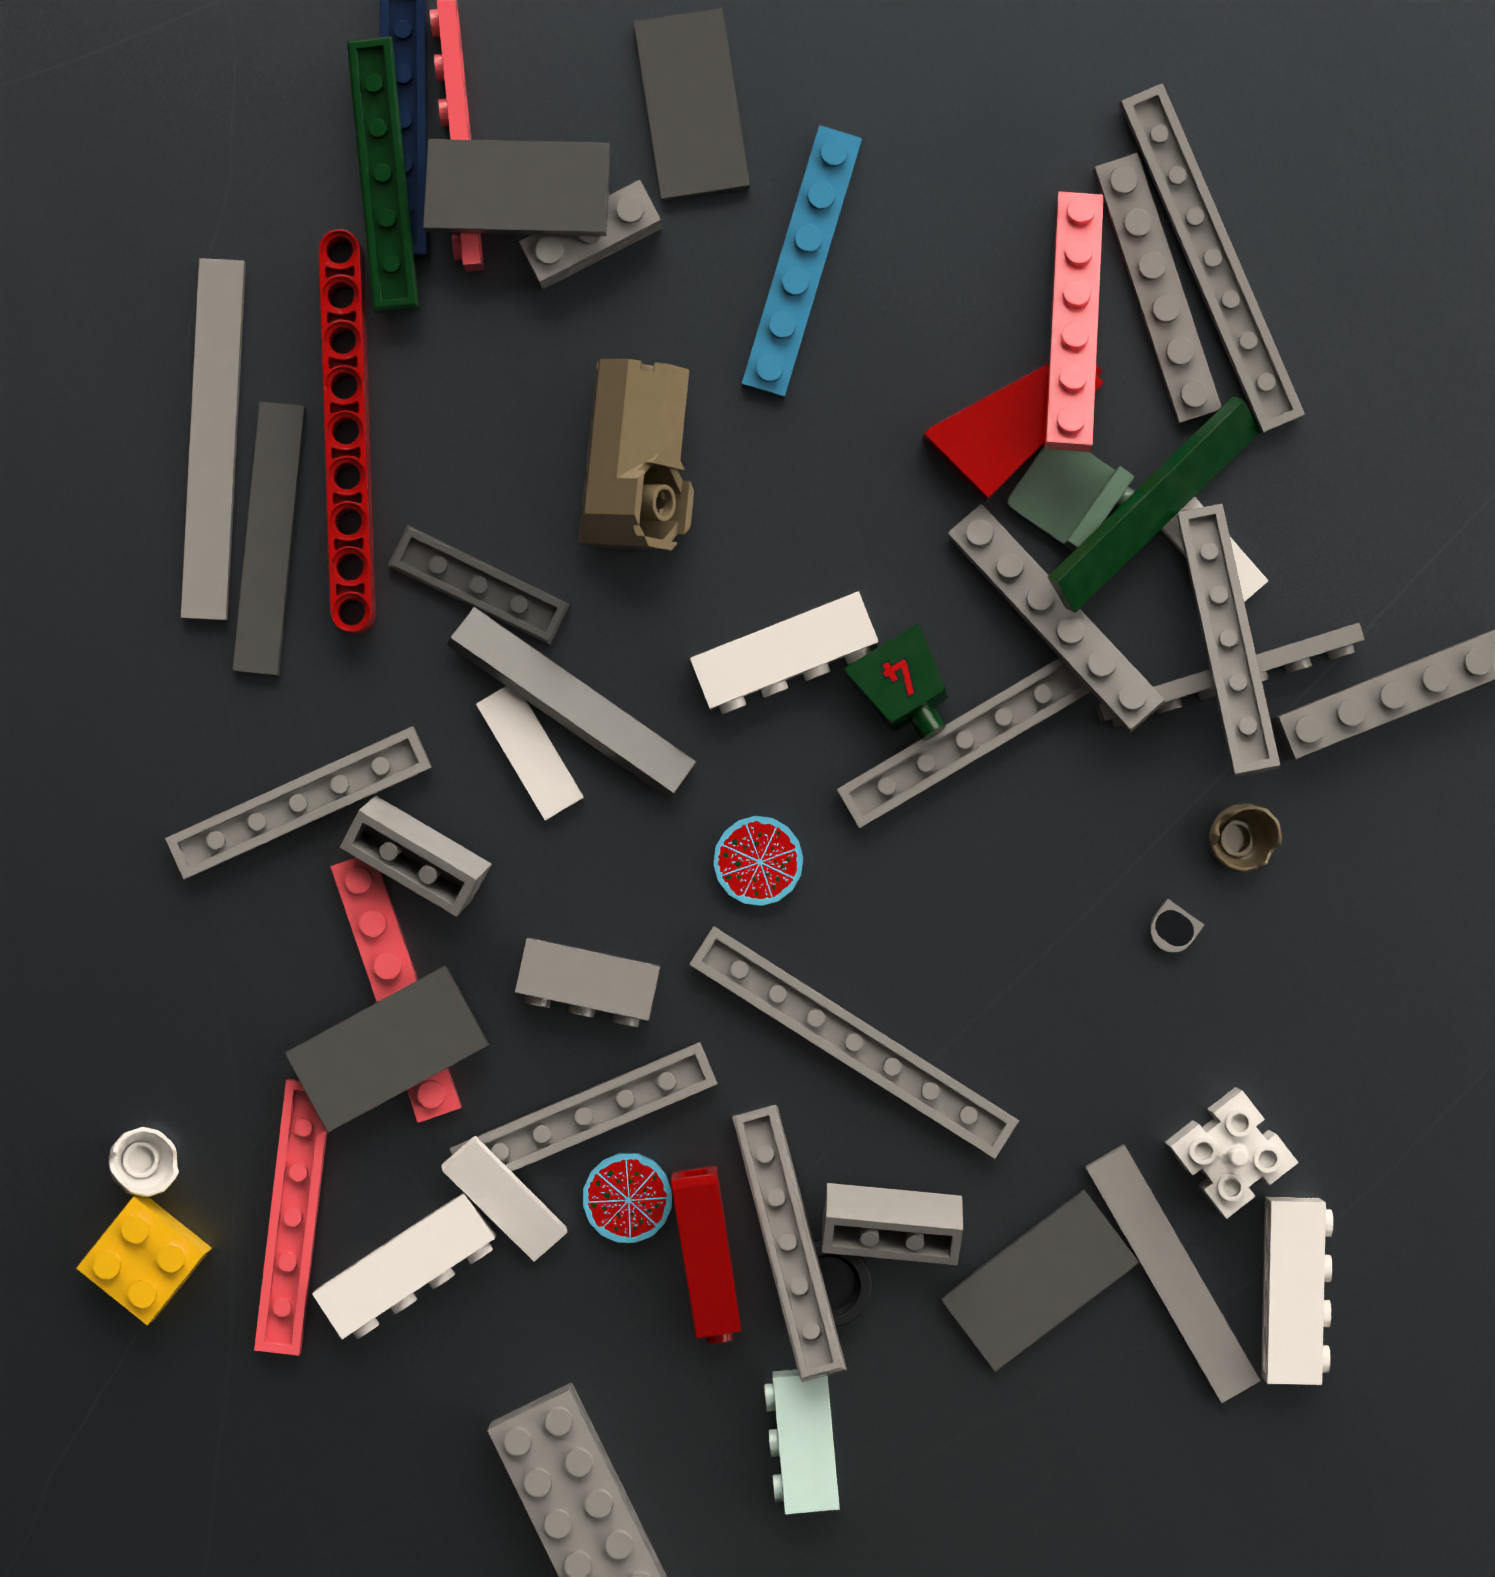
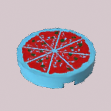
(758, 860)
(627, 1197)

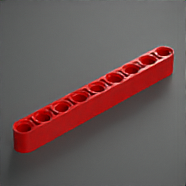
(336, 412)

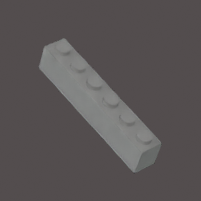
(1387, 696)

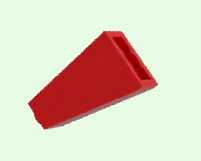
(996, 433)
(706, 1253)

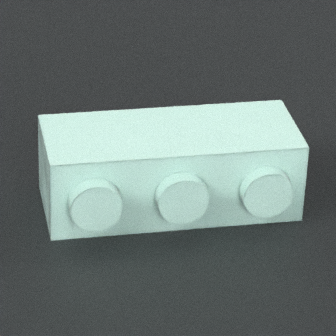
(803, 1443)

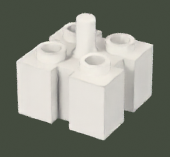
(1231, 1152)

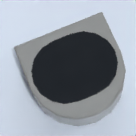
(1173, 927)

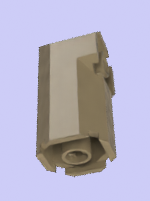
(634, 457)

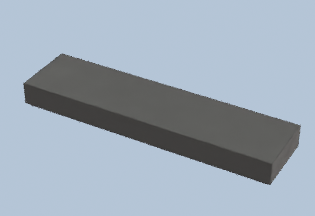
(478, 585)

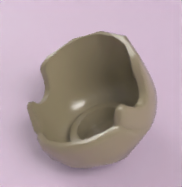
(1244, 837)

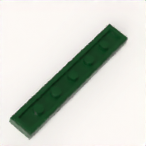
(383, 174)
(1154, 504)

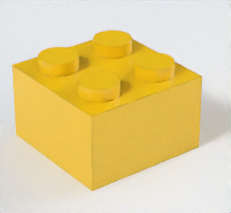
(144, 1258)

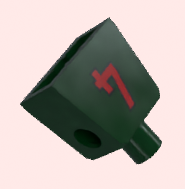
(902, 683)

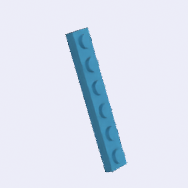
(801, 261)

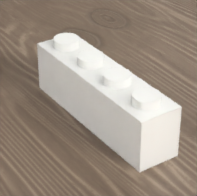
(785, 651)
(404, 1265)
(1295, 1290)

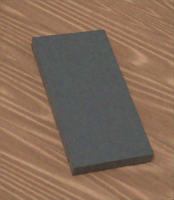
(691, 104)
(517, 187)
(386, 1048)
(1039, 1280)

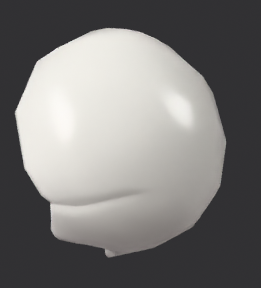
(143, 1162)

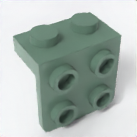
(1069, 494)

